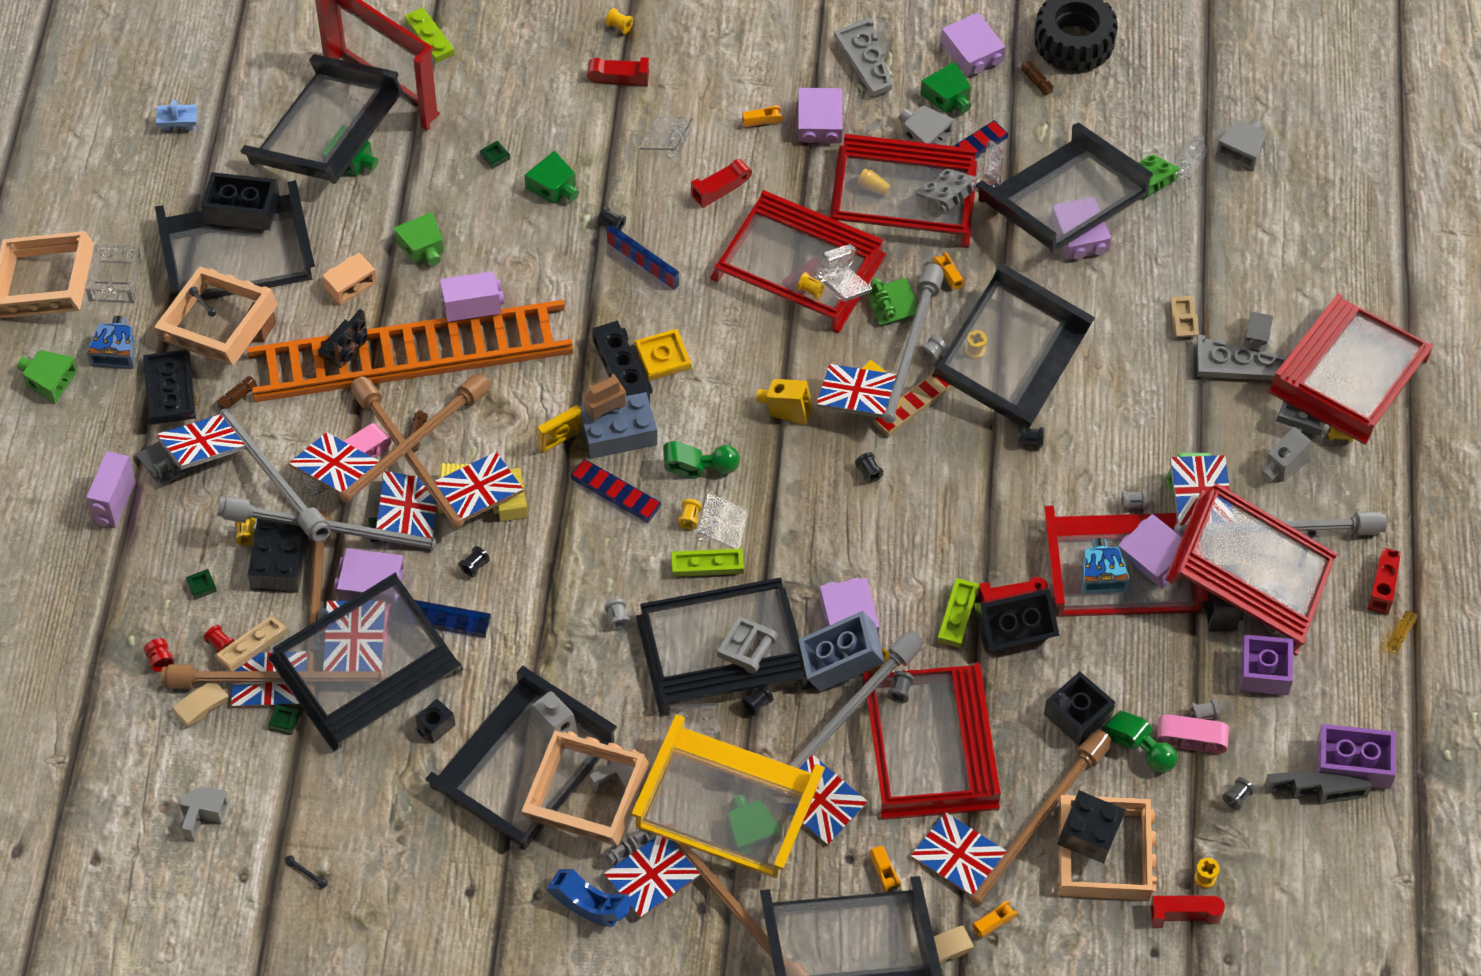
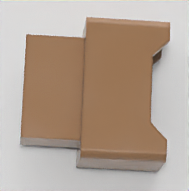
(604, 397)

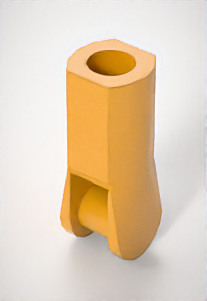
(762, 116)
(950, 272)
(883, 866)
(992, 921)

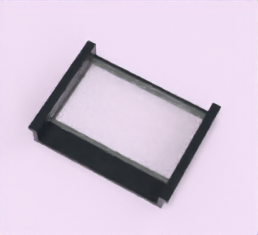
(329, 119)
(1069, 189)
(248, 254)
(1026, 347)
(687, 630)
(363, 660)
(504, 755)
(853, 935)

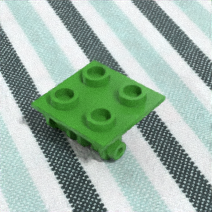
(1163, 172)
(892, 300)

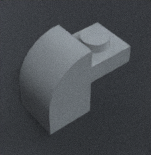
(1258, 331)
(613, 773)
(200, 805)

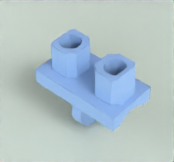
(176, 115)

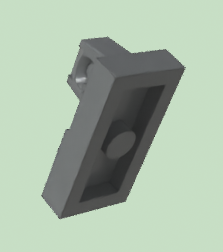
(1296, 418)

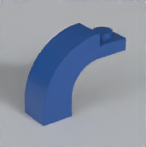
(588, 901)

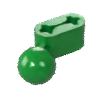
(690, 462)
(1135, 732)

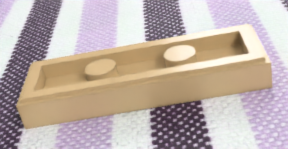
(251, 644)

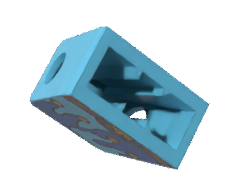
(1103, 569)

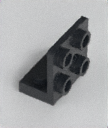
(345, 340)

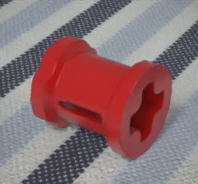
(217, 638)

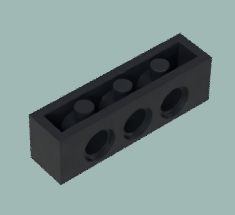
(610, 336)

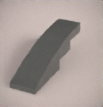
(1325, 786)

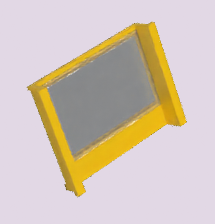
(725, 800)

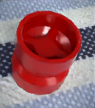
(158, 653)

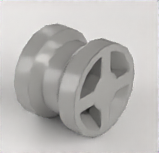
(933, 349)

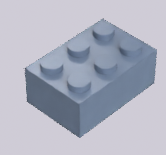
(620, 428)
(841, 651)

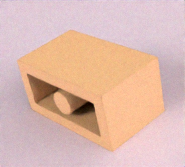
(349, 278)

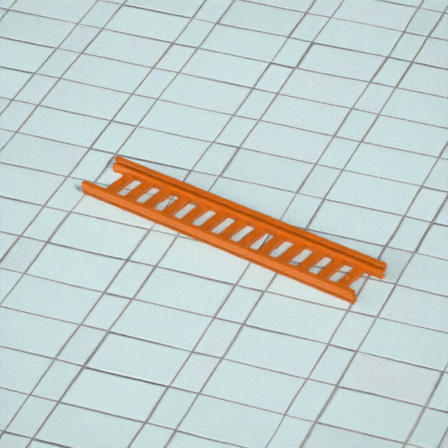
(413, 369)

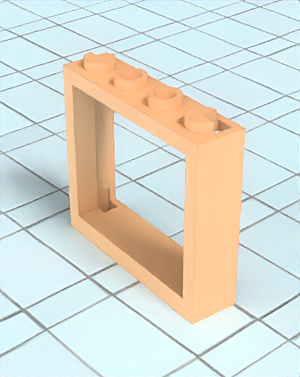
(49, 301)
(243, 334)
(591, 746)
(1136, 808)

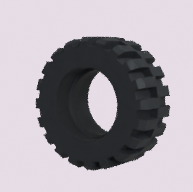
(1074, 51)

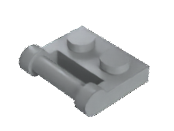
(740, 640)

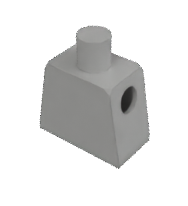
(926, 125)
(1243, 143)
(1287, 456)
(552, 714)

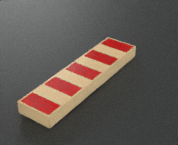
(914, 403)

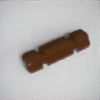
(1037, 77)
(236, 393)
(419, 419)

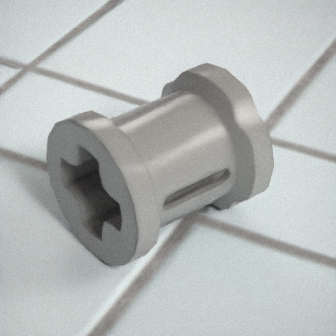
(1134, 500)
(617, 614)
(1205, 710)

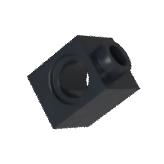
(434, 712)

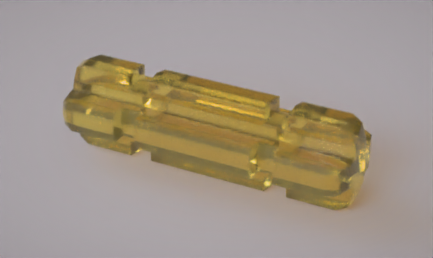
(1401, 631)

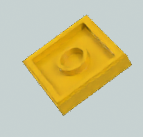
(662, 354)
(559, 429)

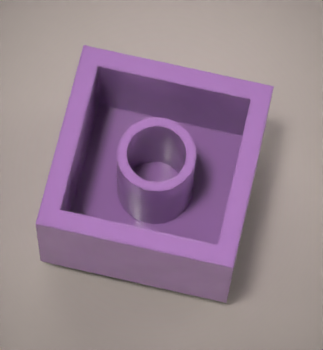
(1266, 664)

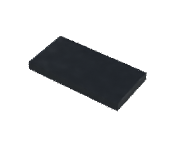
(169, 386)

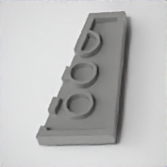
(864, 53)
(1228, 361)

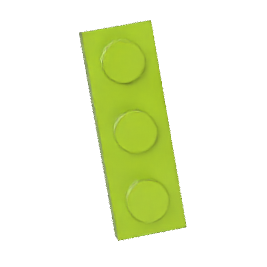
(428, 31)
(707, 562)
(958, 612)

